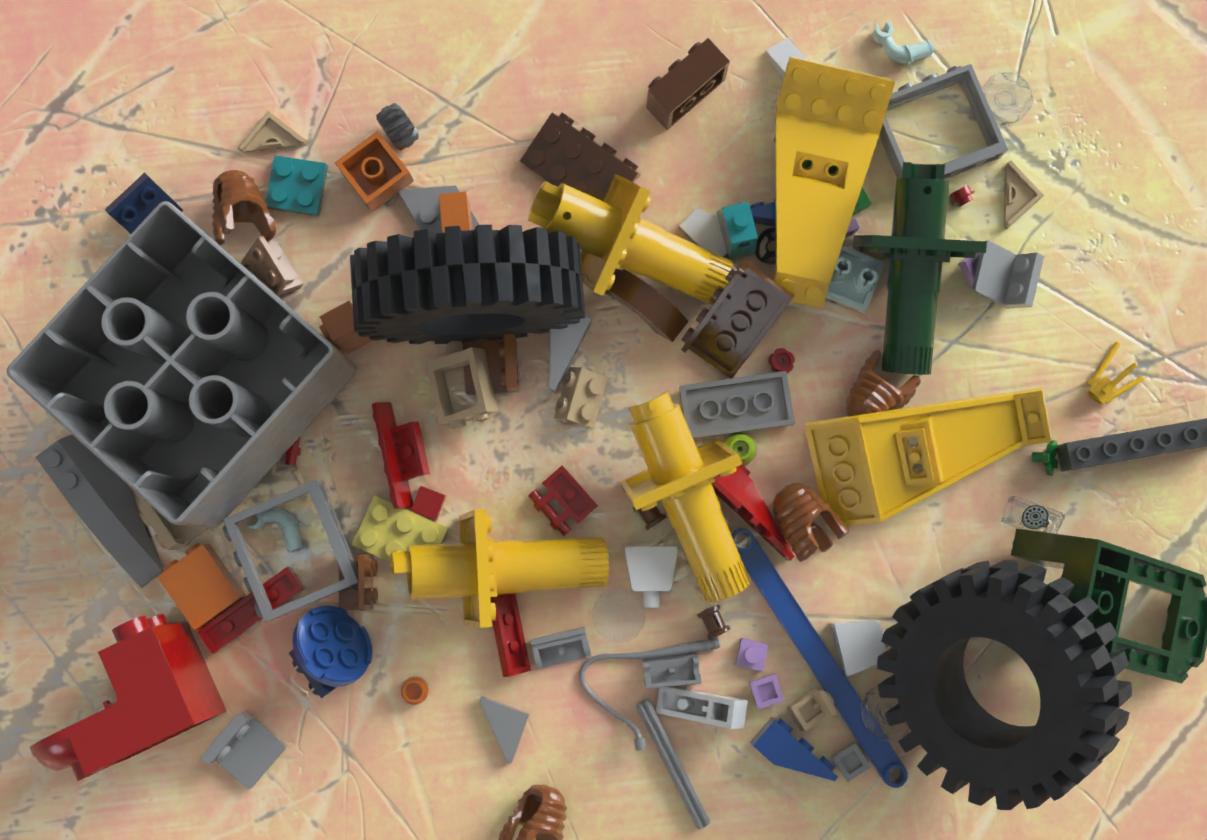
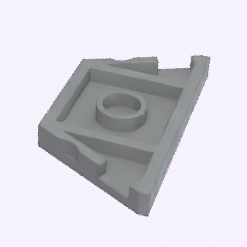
(425, 206)

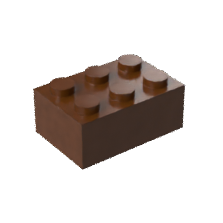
(687, 83)

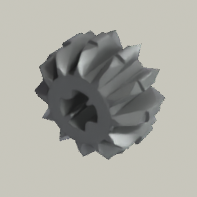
(397, 126)

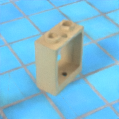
(482, 382)

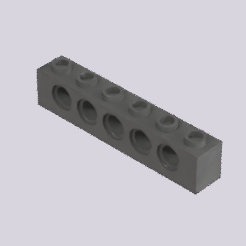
(1132, 445)

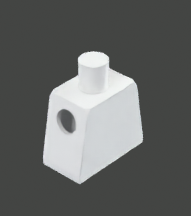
(651, 571)
(857, 644)

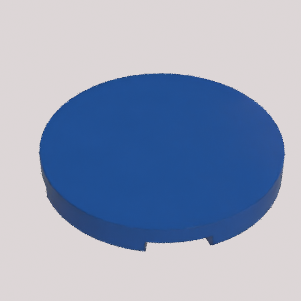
(332, 646)

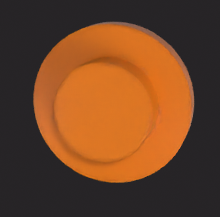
(414, 690)

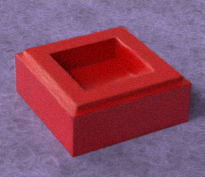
(428, 503)

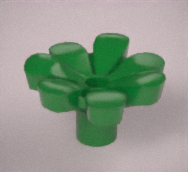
(1047, 457)

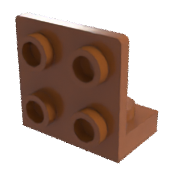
(502, 364)
(362, 595)

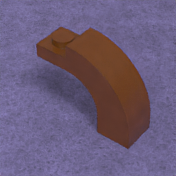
(647, 304)

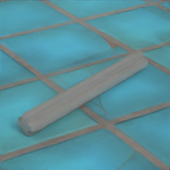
(673, 764)

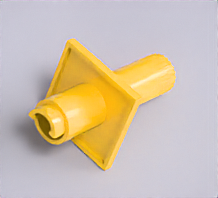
(616, 237)
(683, 481)
(486, 567)

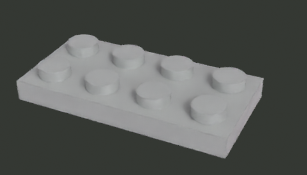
(737, 405)

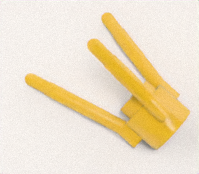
(1103, 390)

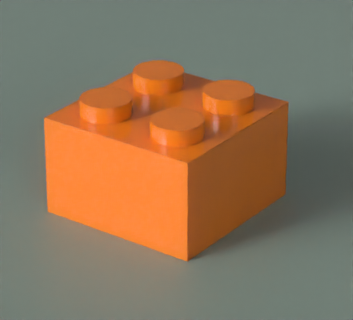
(374, 171)

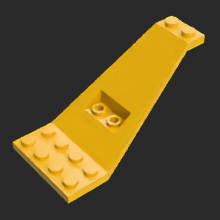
(831, 120)
(869, 464)

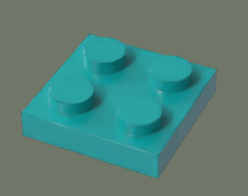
(296, 185)

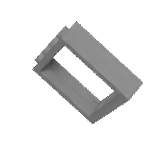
(983, 114)
(333, 531)

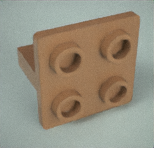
(272, 266)

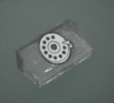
(1032, 516)

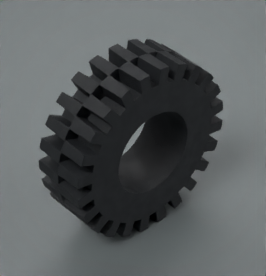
(466, 285)
(1056, 642)

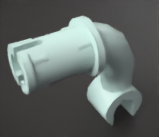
(901, 54)
(286, 522)

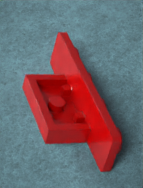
(401, 452)

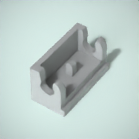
(560, 647)
(671, 671)

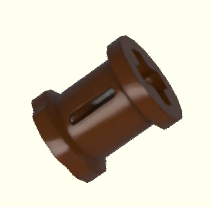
(651, 516)
(713, 621)

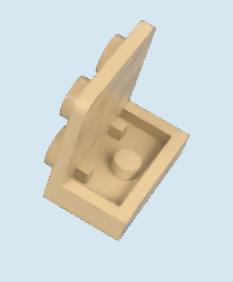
(167, 534)

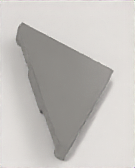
(506, 724)

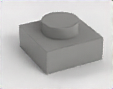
(850, 761)

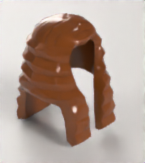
(239, 200)
(875, 394)
(795, 511)
(540, 814)

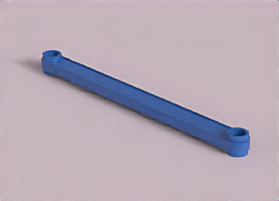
(817, 657)

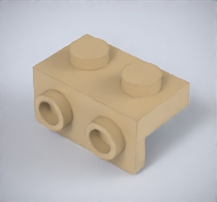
(581, 396)

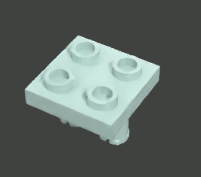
(854, 279)

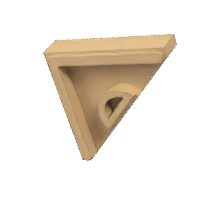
(271, 134)
(1019, 194)

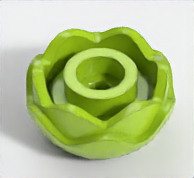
(746, 443)

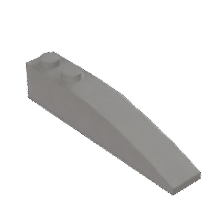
(103, 505)

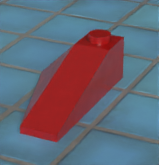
(745, 500)

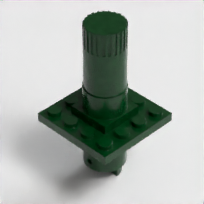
(915, 266)

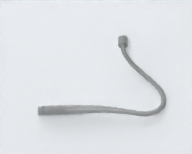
(681, 649)

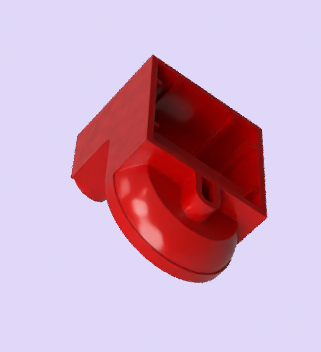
(159, 694)

